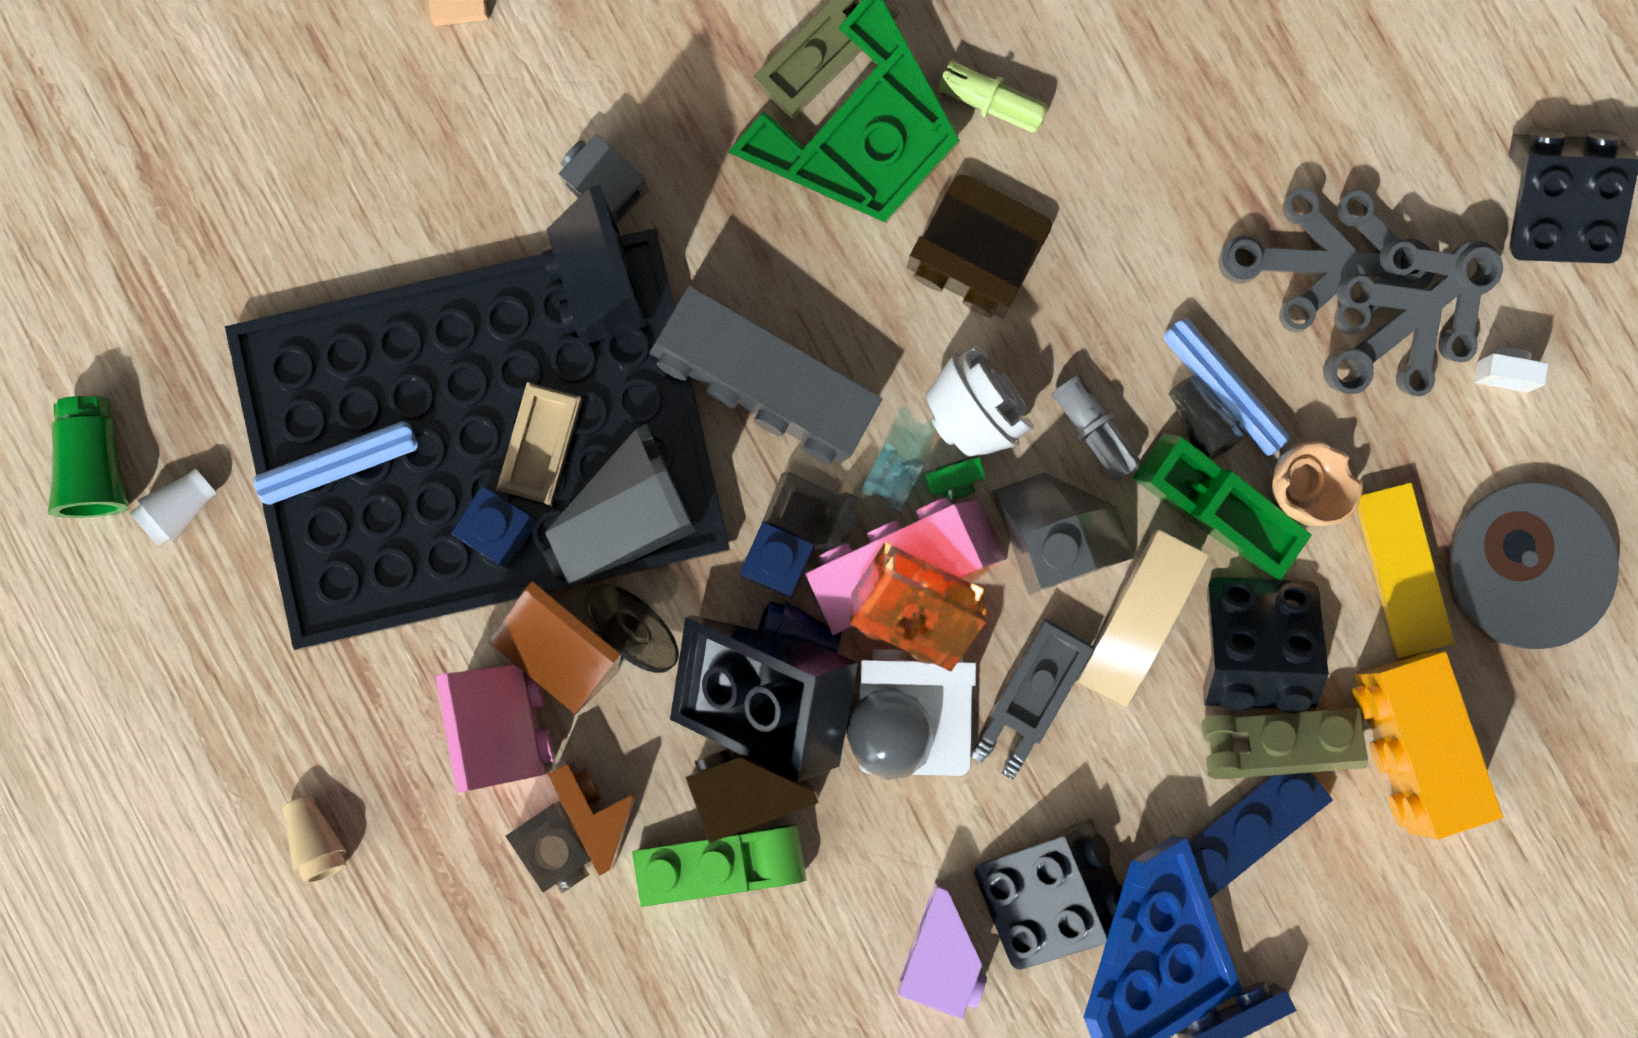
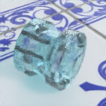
(893, 477)

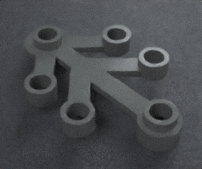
(1336, 260)
(1419, 314)

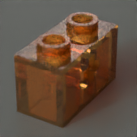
(917, 607)

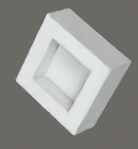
(1511, 370)

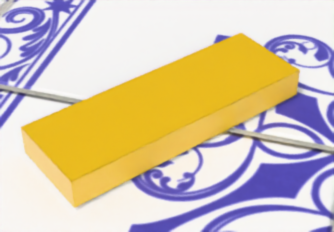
(1404, 571)

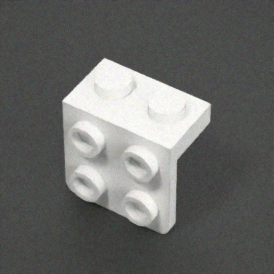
(941, 693)

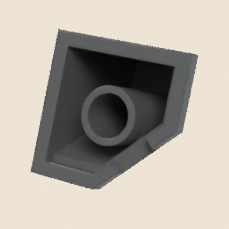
(619, 514)
(1059, 531)

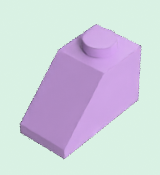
(942, 960)

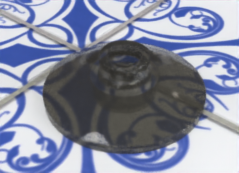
(632, 628)

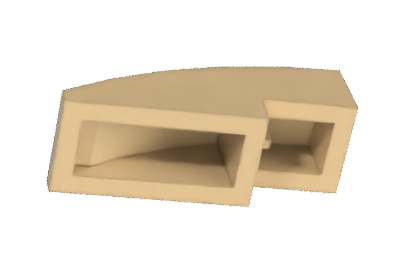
(1142, 617)

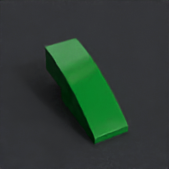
(1222, 505)

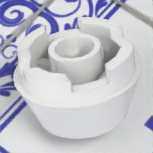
(976, 406)

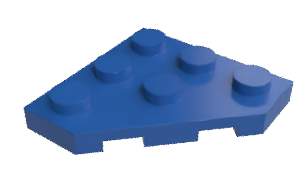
(1162, 953)

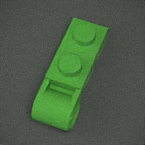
(719, 868)

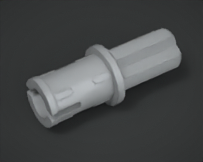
(1096, 428)

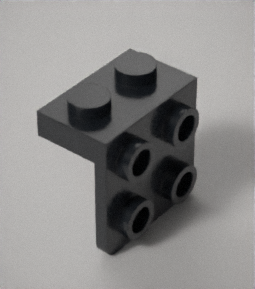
(1572, 196)
(1265, 644)
(1052, 896)

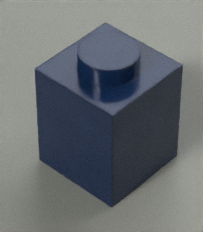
(494, 527)
(777, 560)

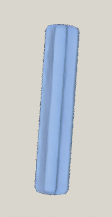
(1226, 386)
(335, 462)

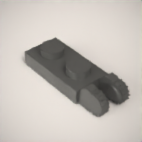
(1035, 693)

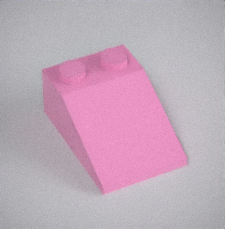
(493, 726)

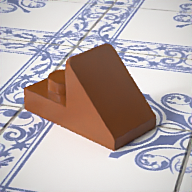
(598, 830)

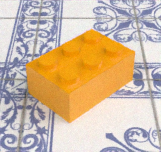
(1426, 746)

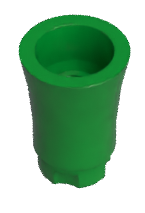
(85, 460)

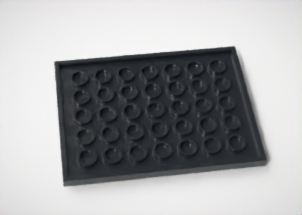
(455, 368)

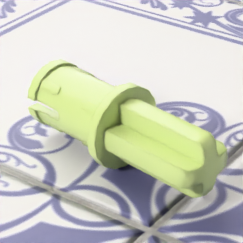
(992, 97)

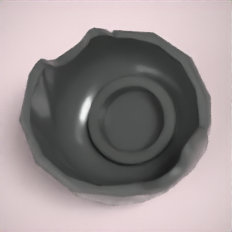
(890, 733)

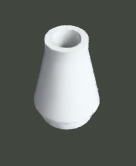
(172, 508)

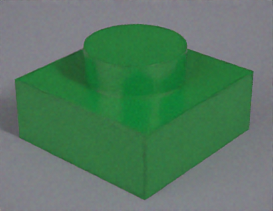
(954, 479)

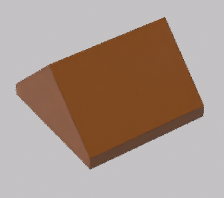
(555, 649)

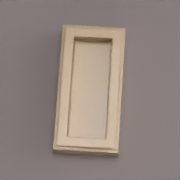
(539, 444)

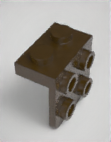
(979, 246)

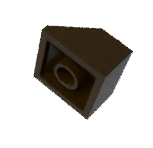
(742, 794)

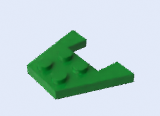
(878, 141)

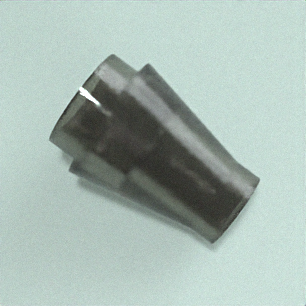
(1205, 419)

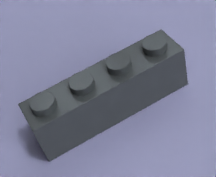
(765, 377)

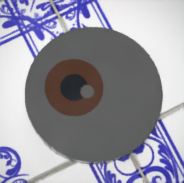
(1533, 566)

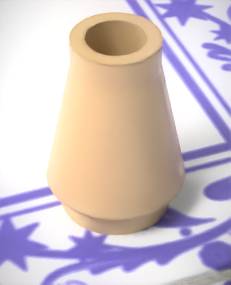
(312, 842)

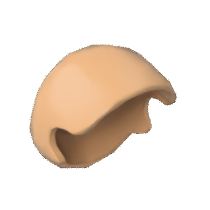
(1316, 484)

